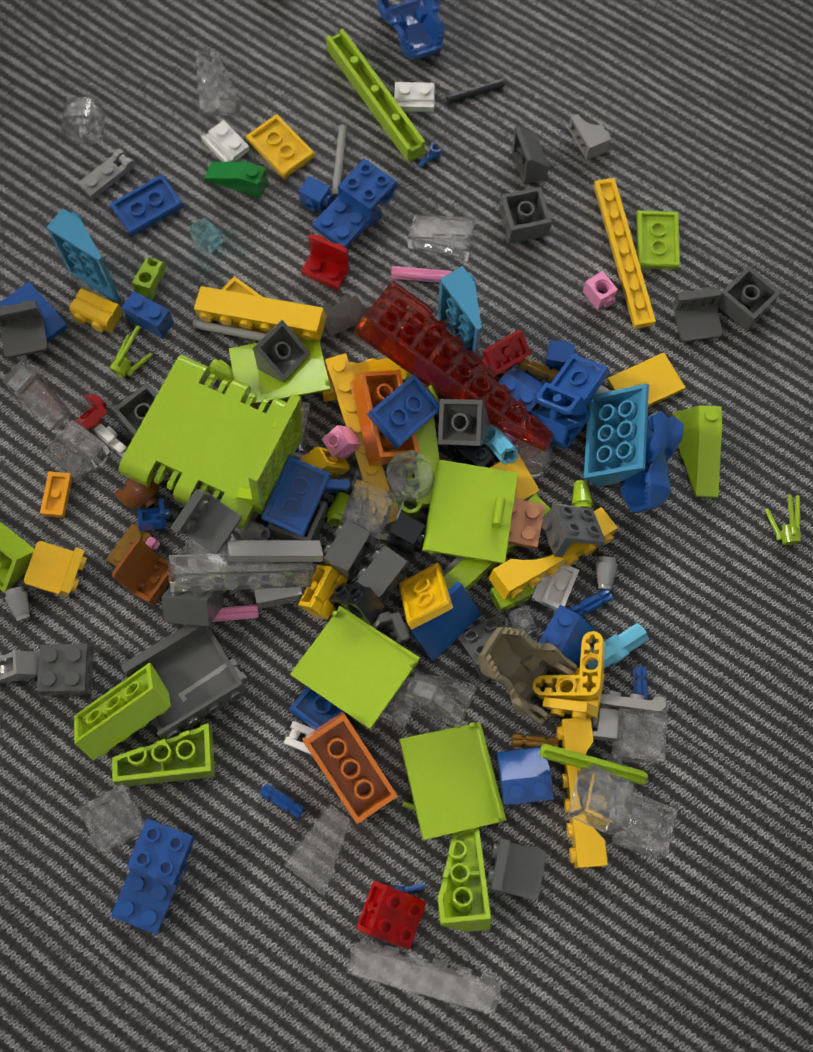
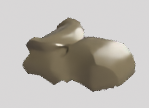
(516, 662)

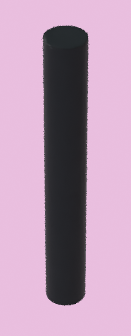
(475, 91)

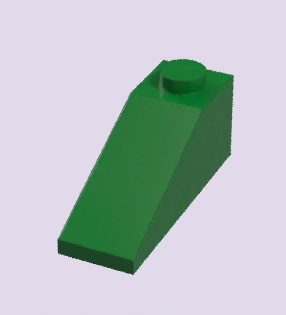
(238, 176)

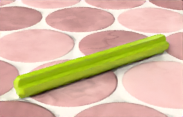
(582, 761)

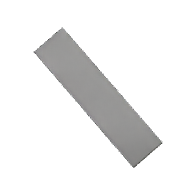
(274, 551)

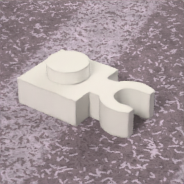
(109, 436)

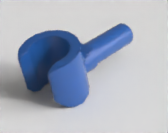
(433, 154)
(421, 886)

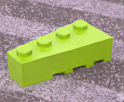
(169, 760)

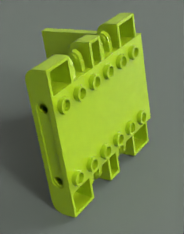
(214, 440)

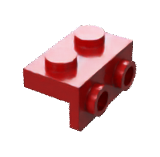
(92, 416)

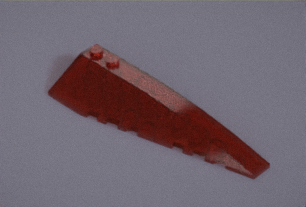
(421, 345)

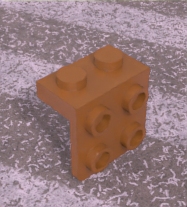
(143, 572)

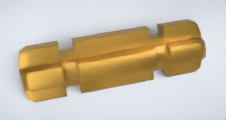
(538, 369)
(532, 741)

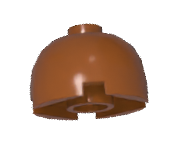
(137, 495)

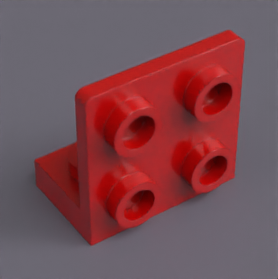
(327, 262)
(506, 352)
(391, 915)

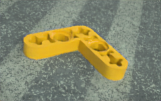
(579, 681)

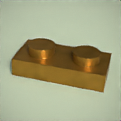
(125, 543)

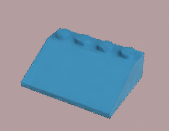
(81, 253)
(460, 307)
(616, 435)

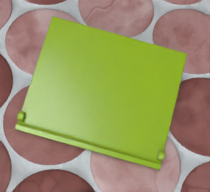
(306, 379)
(470, 511)
(355, 667)
(452, 780)

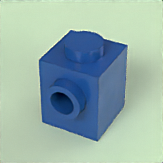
(315, 195)
(558, 353)

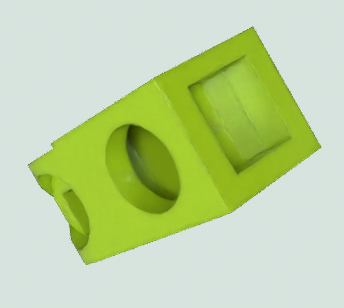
(149, 277)
(504, 605)

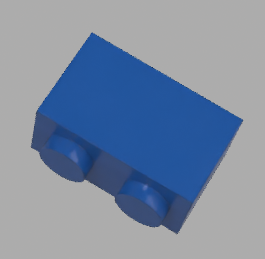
(148, 314)

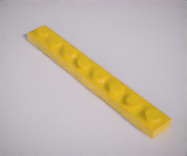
(624, 253)
(341, 376)

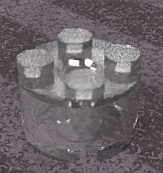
(84, 119)
(410, 463)

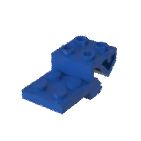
(356, 204)
(568, 398)
(154, 876)

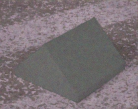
(279, 352)
(462, 422)

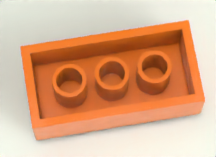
(368, 392)
(349, 767)

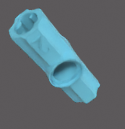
(501, 445)
(619, 646)

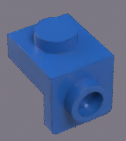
(154, 517)

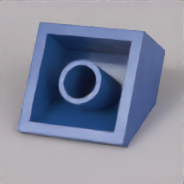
(522, 387)
(566, 633)
(524, 776)

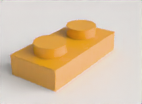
(56, 494)

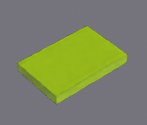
(658, 240)

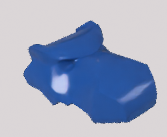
(416, 25)
(652, 486)

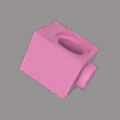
(600, 283)
(341, 441)

